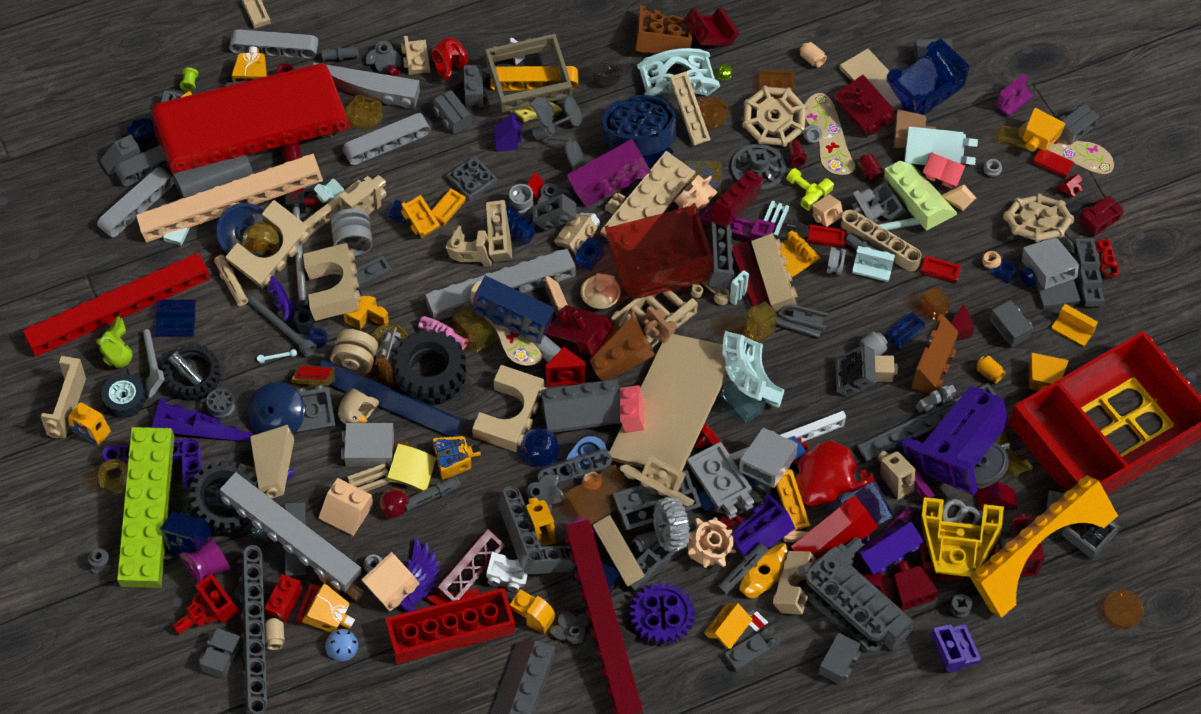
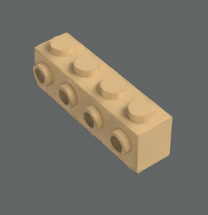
(773, 272)

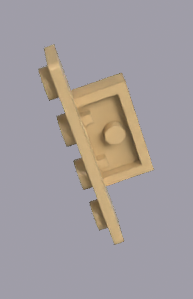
(660, 477)

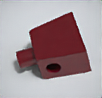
(912, 586)

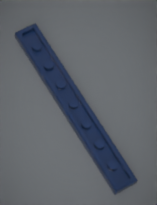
(396, 401)

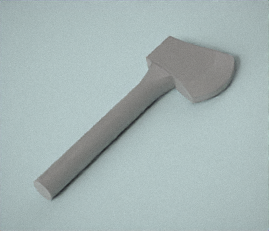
(156, 376)

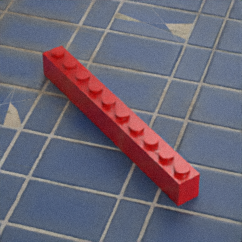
(120, 302)

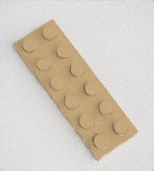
(654, 192)

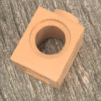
(827, 210)

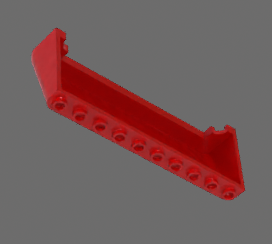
(248, 117)

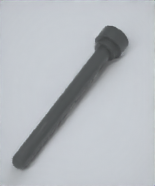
(306, 346)

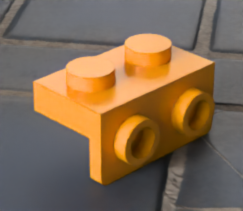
(420, 216)

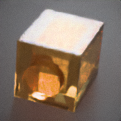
(935, 302)

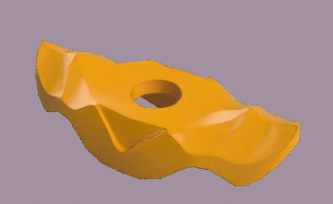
(756, 583)

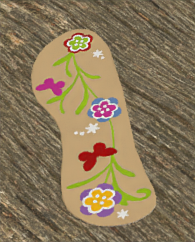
(833, 147)
(1083, 154)
(515, 345)

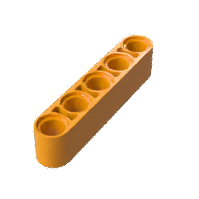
(532, 77)

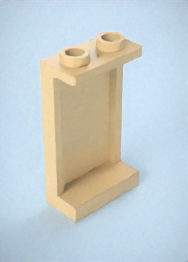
(57, 424)

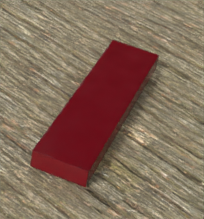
(745, 261)

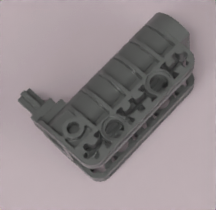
(856, 600)

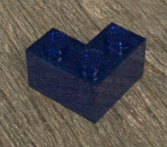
(184, 533)

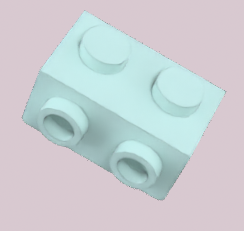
(873, 263)

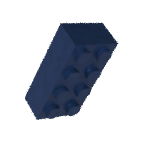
(512, 309)

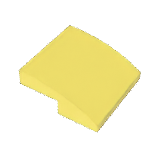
(411, 468)

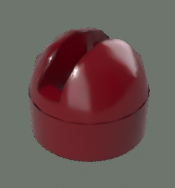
(392, 70)

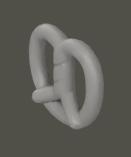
(961, 513)

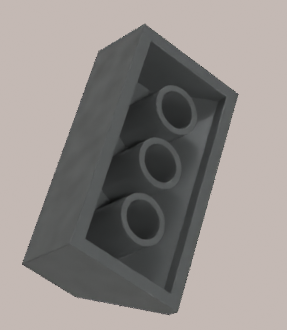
(581, 406)
(524, 678)

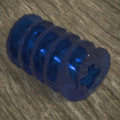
(520, 228)

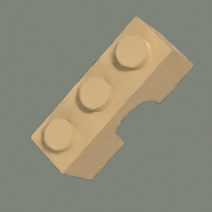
(788, 597)

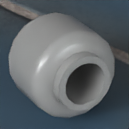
(875, 341)

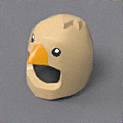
(356, 407)

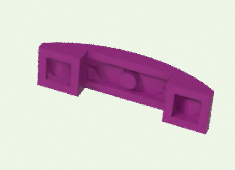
(741, 227)

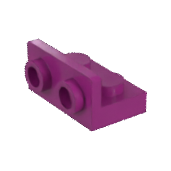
(1014, 96)

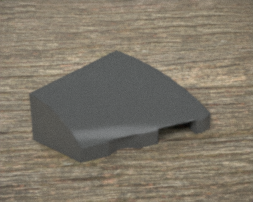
(888, 201)

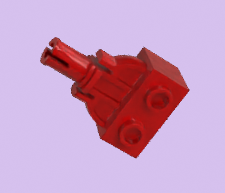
(207, 606)

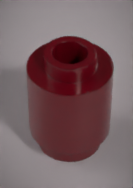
(870, 167)

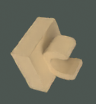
(615, 203)

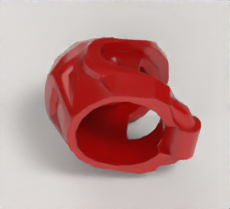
(449, 53)

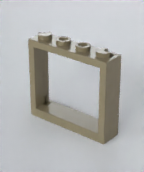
(522, 48)

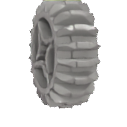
(671, 524)

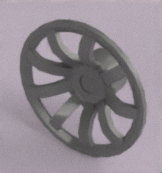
(759, 163)

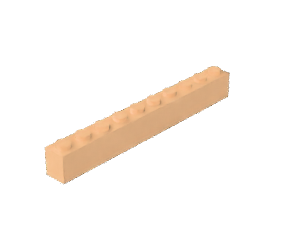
(213, 202)

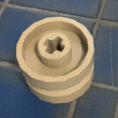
(354, 351)

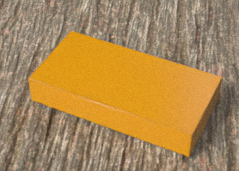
(448, 206)

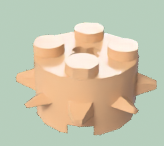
(697, 192)
(710, 542)

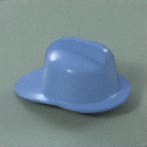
(584, 446)

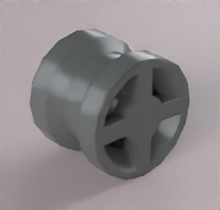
(963, 610)

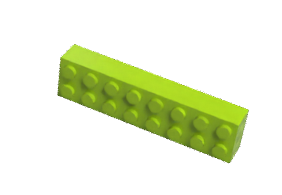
(146, 507)

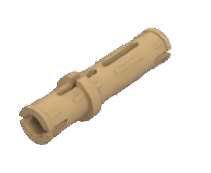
(227, 274)

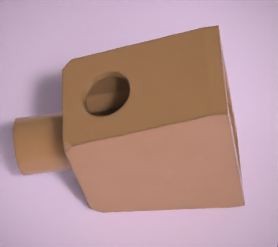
(902, 121)

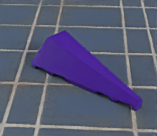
(195, 423)

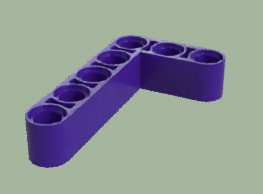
(180, 457)

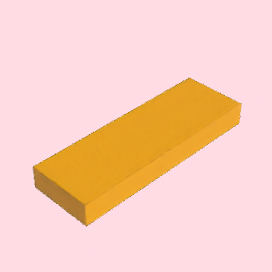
(792, 501)

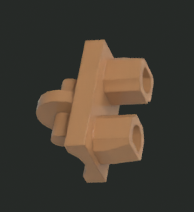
(657, 325)

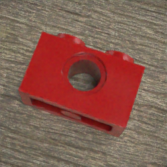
(283, 599)

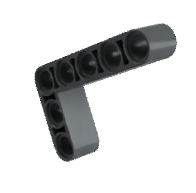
(530, 554)

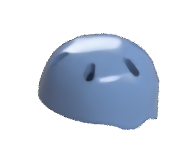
(343, 641)

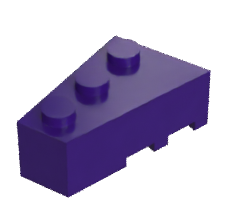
(765, 526)
(890, 546)

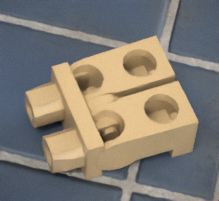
(365, 196)

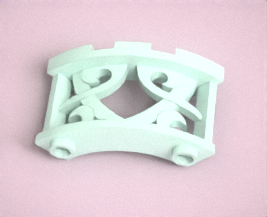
(688, 57)
(746, 370)

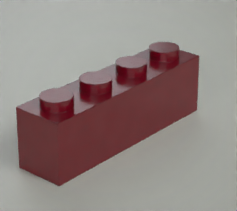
(737, 198)

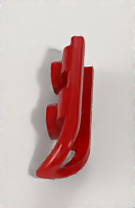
(1104, 246)

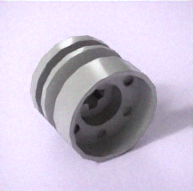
(353, 228)

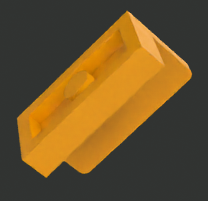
(1074, 325)
(729, 624)

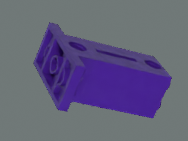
(960, 440)

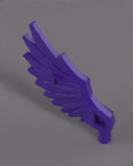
(425, 571)

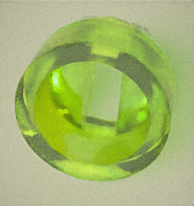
(727, 72)

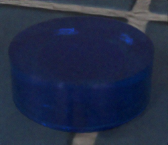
(1028, 277)
(318, 337)

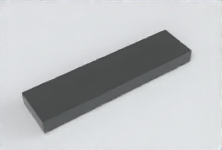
(293, 566)

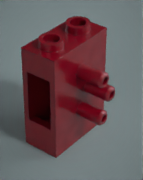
(865, 106)
(579, 330)

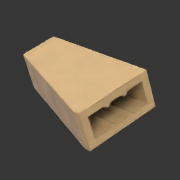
(272, 459)

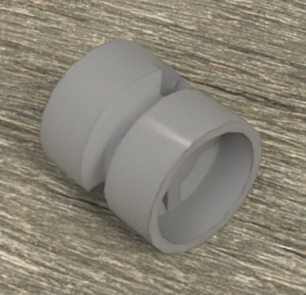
(521, 199)

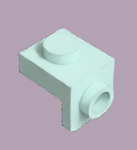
(328, 192)

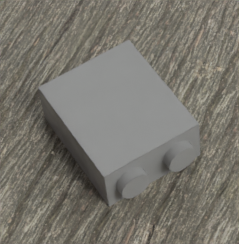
(1050, 262)
(368, 444)
(768, 457)

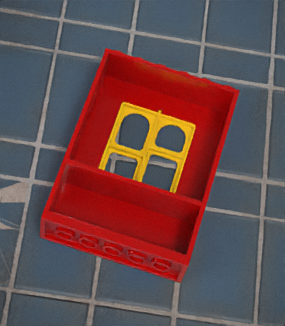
(1072, 446)

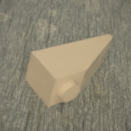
(498, 231)

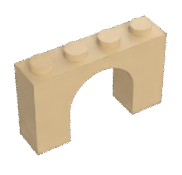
(259, 268)
(342, 297)
(510, 432)

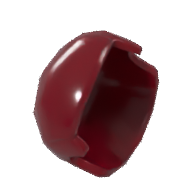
(393, 502)

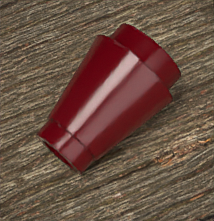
(797, 156)

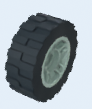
(115, 389)

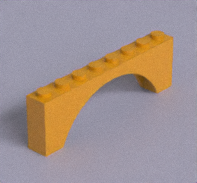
(1000, 574)

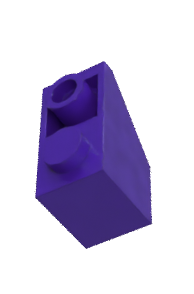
(507, 134)

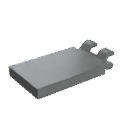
(721, 479)

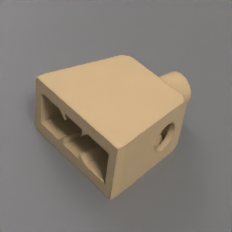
(897, 473)

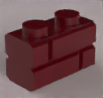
(1101, 215)

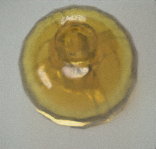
(261, 239)

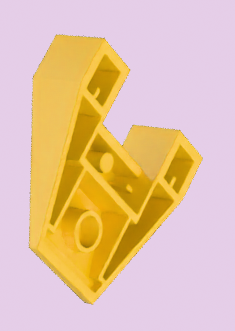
(959, 546)

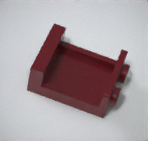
(712, 29)

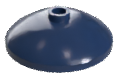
(233, 220)
(287, 406)

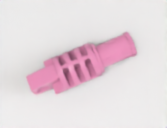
(428, 323)

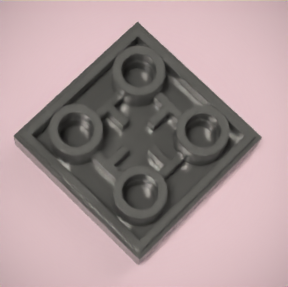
(472, 178)

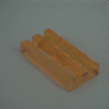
(385, 371)

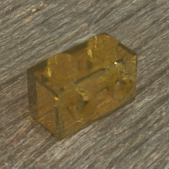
(760, 322)

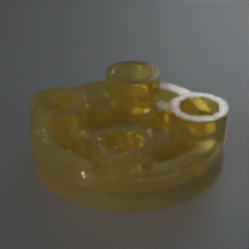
(364, 112)

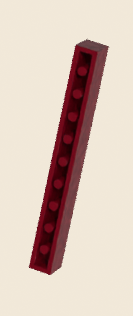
(603, 617)

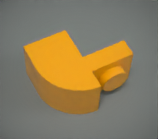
(367, 310)
(536, 610)

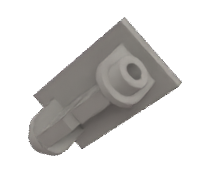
(389, 341)

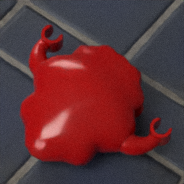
(827, 473)

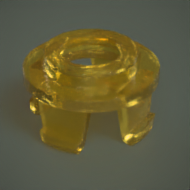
(115, 485)

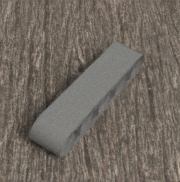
(275, 43)
(386, 139)
(136, 202)

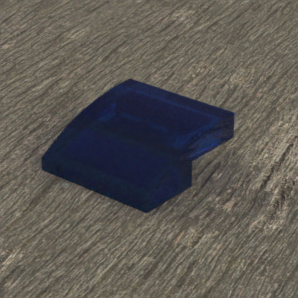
(175, 317)

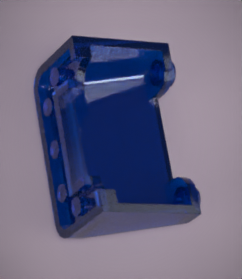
(929, 79)

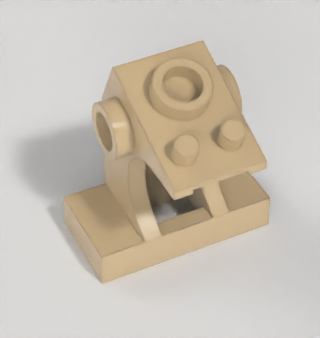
(469, 251)

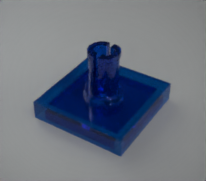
(873, 501)

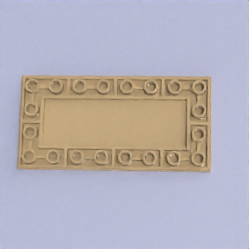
(676, 402)

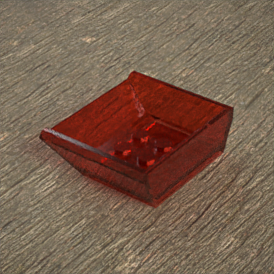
(660, 252)

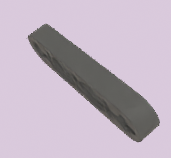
(573, 464)

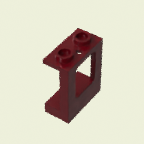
(1036, 559)

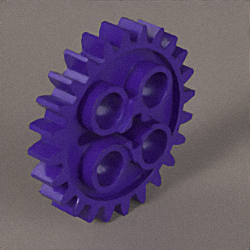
(643, 614)

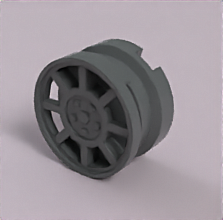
(221, 404)

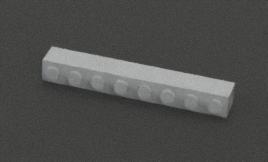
(522, 277)
(290, 532)

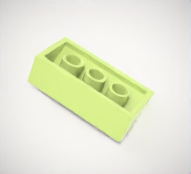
(918, 194)

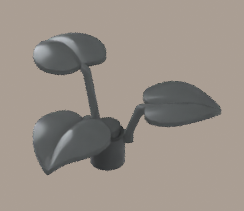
(545, 130)

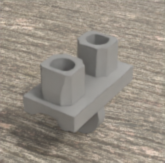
(863, 198)

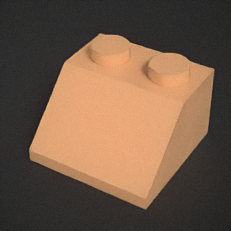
(345, 507)
(390, 581)

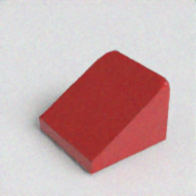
(535, 184)

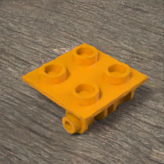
(797, 253)

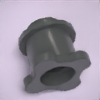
(99, 560)

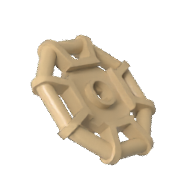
(771, 125)
(1047, 217)

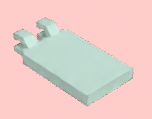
(944, 143)

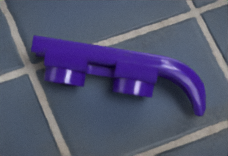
(282, 299)

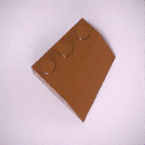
(661, 33)
(622, 348)
(936, 357)

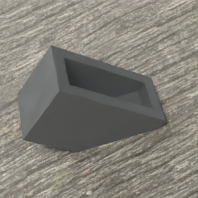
(119, 152)

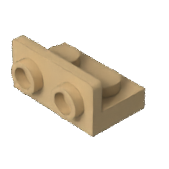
(416, 56)

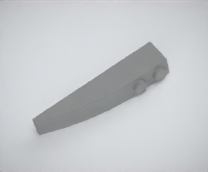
(381, 87)

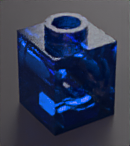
(591, 247)

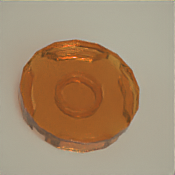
(713, 111)
(1123, 609)

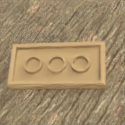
(869, 65)

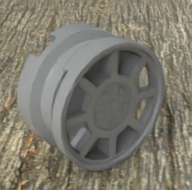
(833, 264)

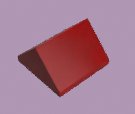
(565, 369)

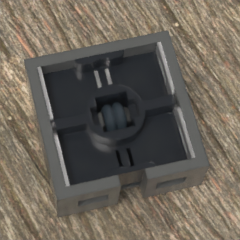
(855, 370)
(1090, 537)

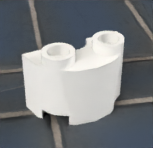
(505, 573)

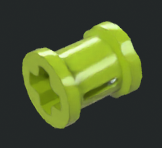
(188, 80)

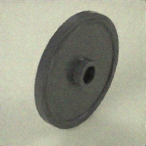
(991, 465)

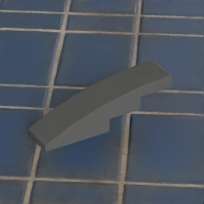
(1089, 272)
(652, 562)

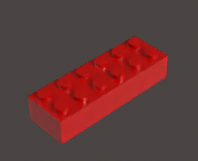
(450, 625)

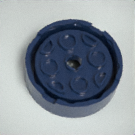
(650, 134)

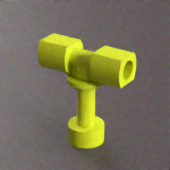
(813, 191)

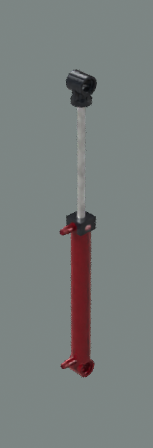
(296, 205)

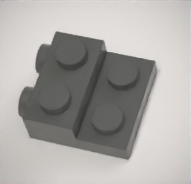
(317, 409)

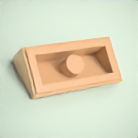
(555, 294)

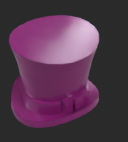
(206, 561)

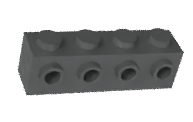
(721, 248)

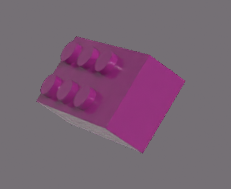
(609, 173)

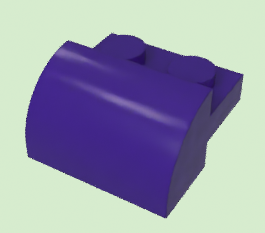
(955, 647)

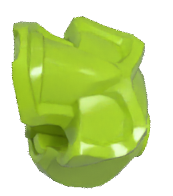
(113, 346)

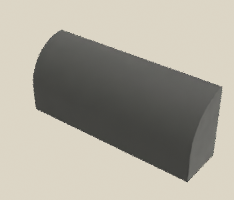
(212, 175)

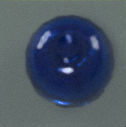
(539, 447)

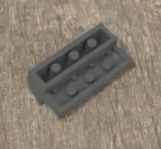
(637, 503)

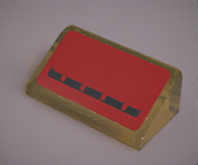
(314, 375)

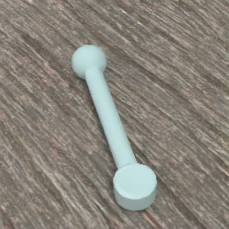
(261, 358)

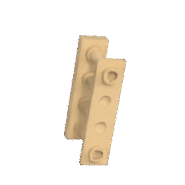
(685, 312)

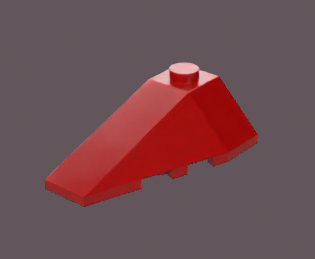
(839, 527)

